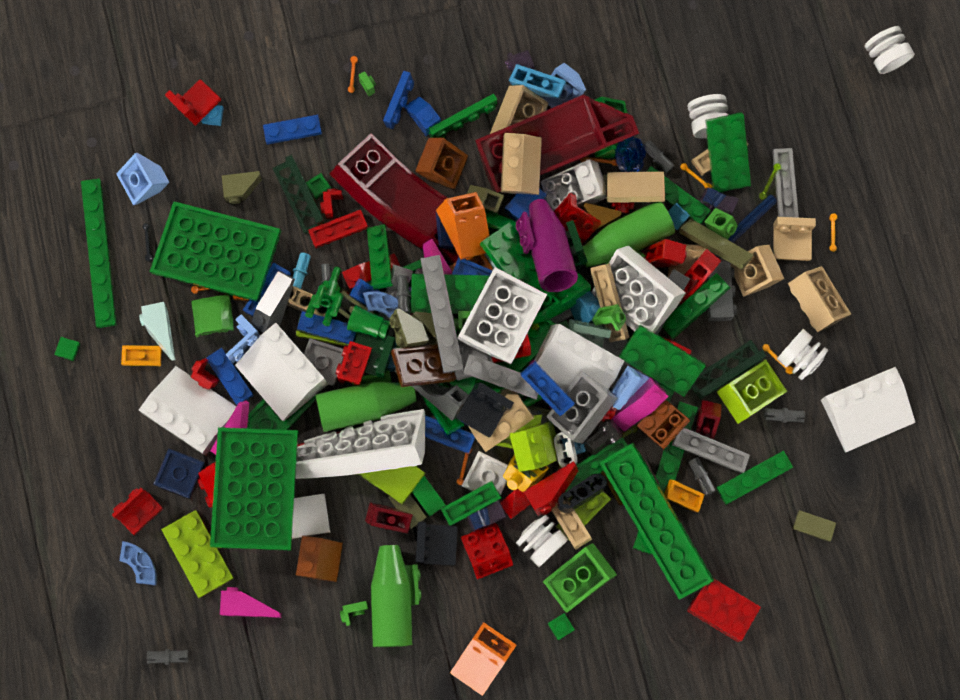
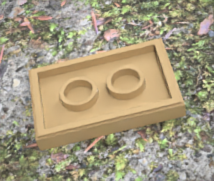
(635, 187)

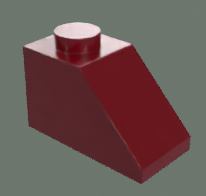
(708, 419)
(388, 518)

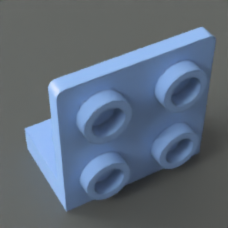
(250, 336)
(627, 385)

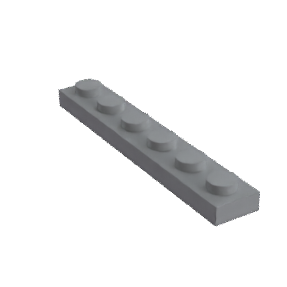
(441, 314)

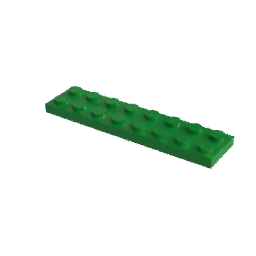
(656, 521)

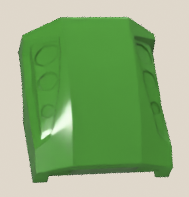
(212, 315)

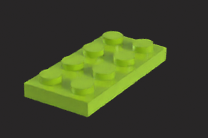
(199, 561)

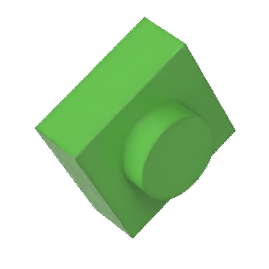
(367, 83)

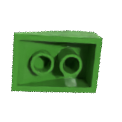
(579, 577)

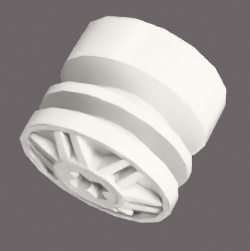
(889, 50)
(706, 108)
(802, 354)
(541, 540)

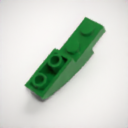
(558, 302)

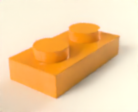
(141, 355)
(684, 496)

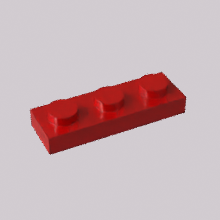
(338, 229)

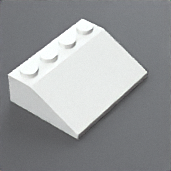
(643, 290)
(501, 316)
(567, 354)
(280, 372)
(869, 409)
(188, 410)

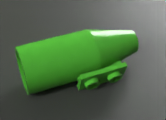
(635, 230)
(362, 403)
(392, 595)

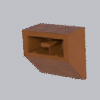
(663, 424)

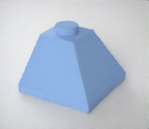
(573, 88)
(142, 178)

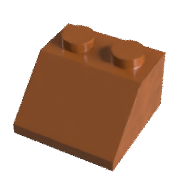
(441, 162)
(319, 559)

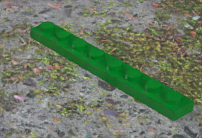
(98, 253)
(668, 466)

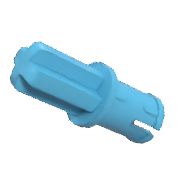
(300, 270)

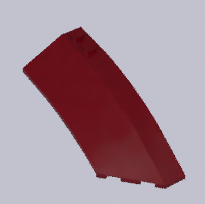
(567, 135)
(392, 193)

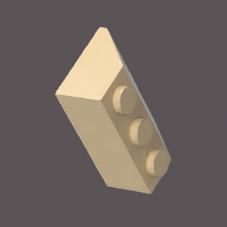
(517, 106)
(521, 164)
(819, 298)
(509, 423)

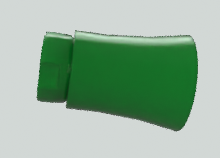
(368, 323)

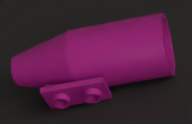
(548, 245)

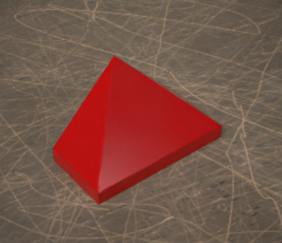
(515, 503)

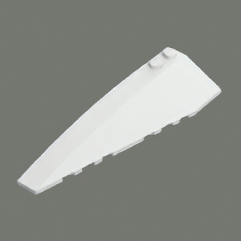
(376, 446)

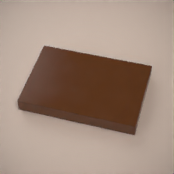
(420, 366)

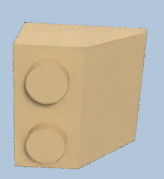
(759, 272)

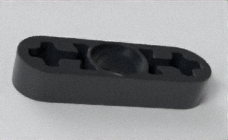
(584, 485)

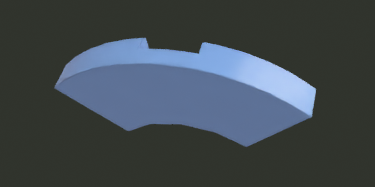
(381, 302)
(140, 562)

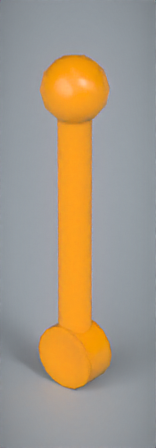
(684, 167)
(832, 218)
(766, 347)

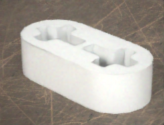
(561, 451)

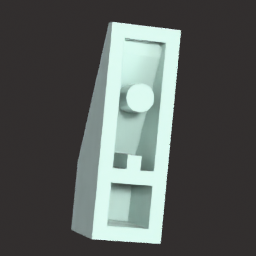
(157, 323)

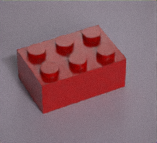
(724, 609)

